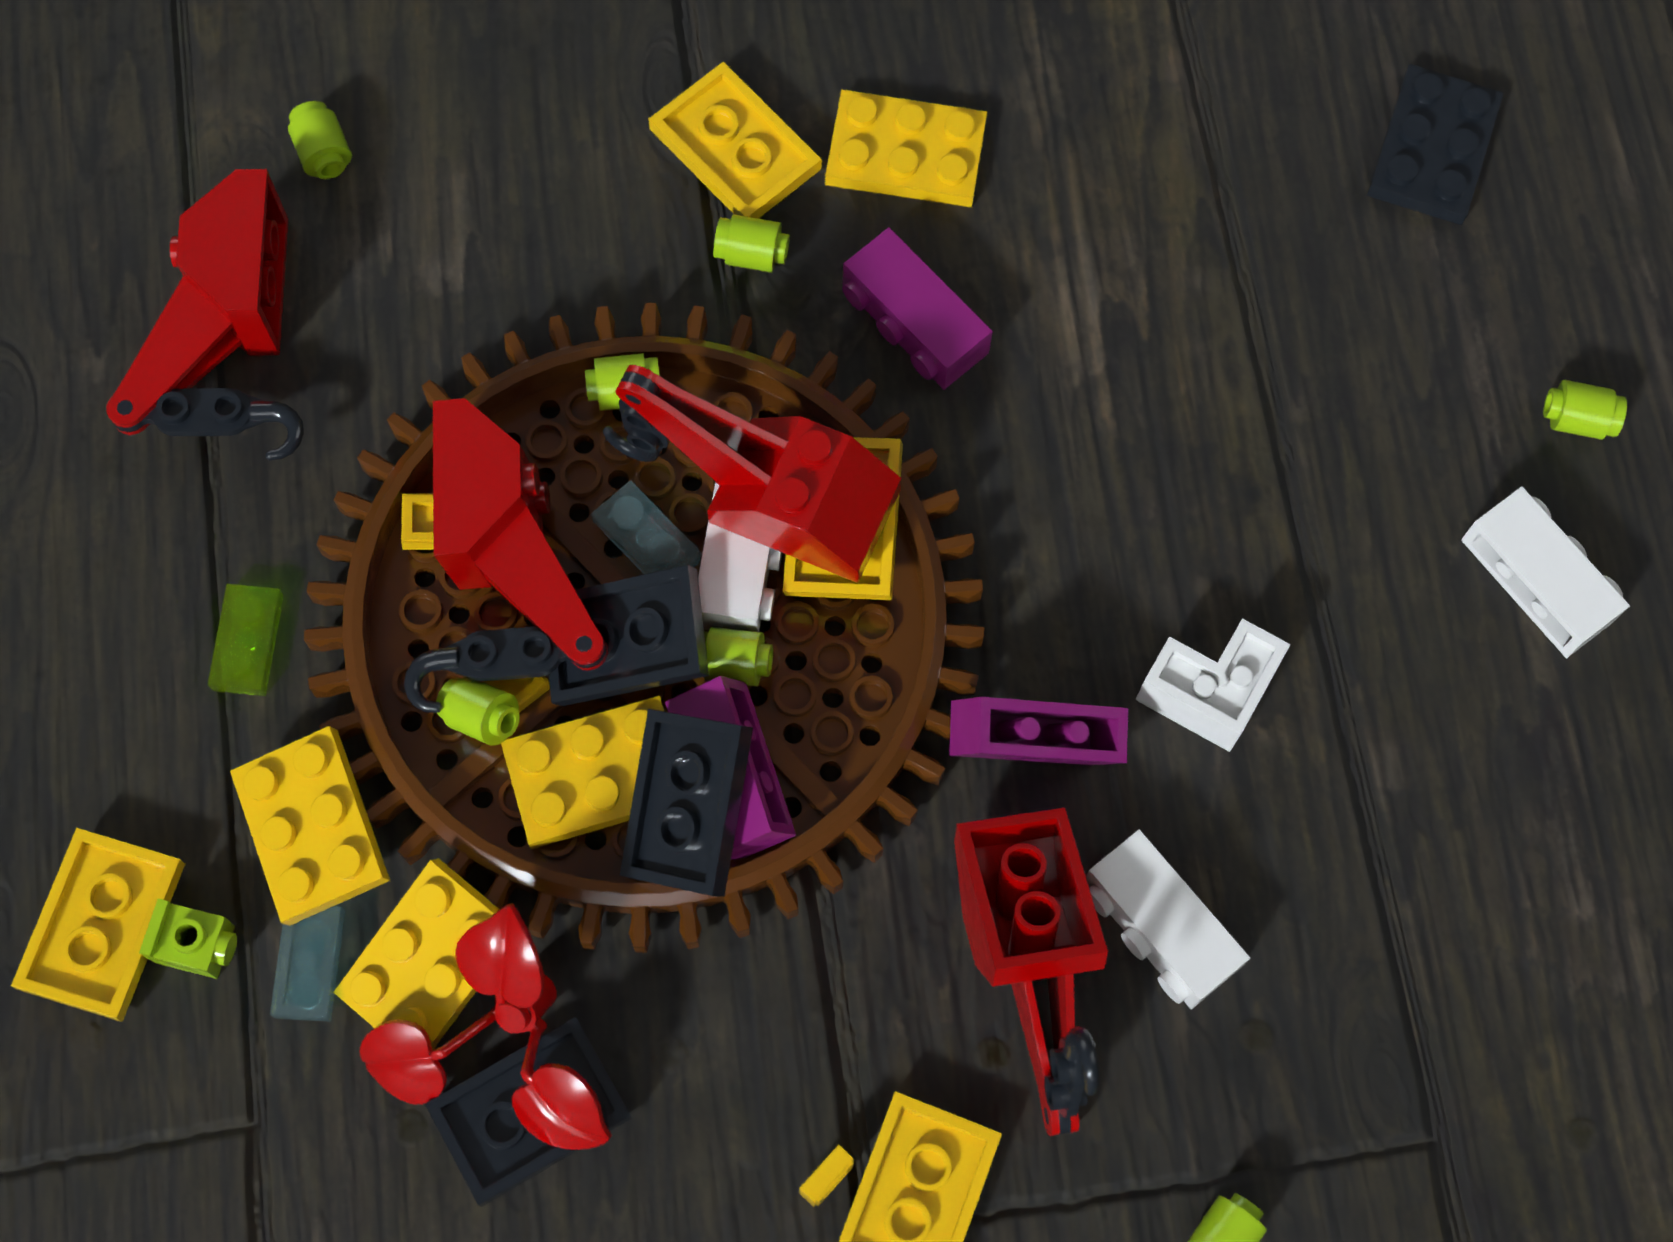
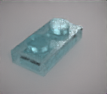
(644, 532)
(308, 967)

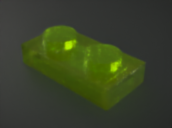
(245, 639)

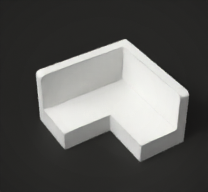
(1211, 695)

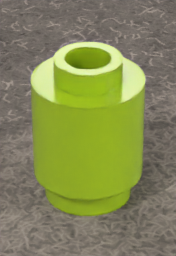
(318, 140)
(751, 243)
(606, 376)
(1585, 410)
(738, 655)
(478, 710)
(1230, 1222)

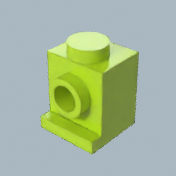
(168, 931)

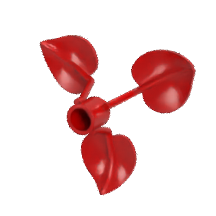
(503, 961)

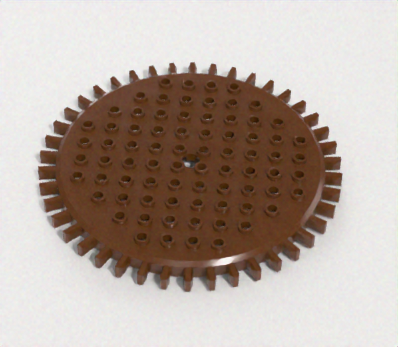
(392, 614)

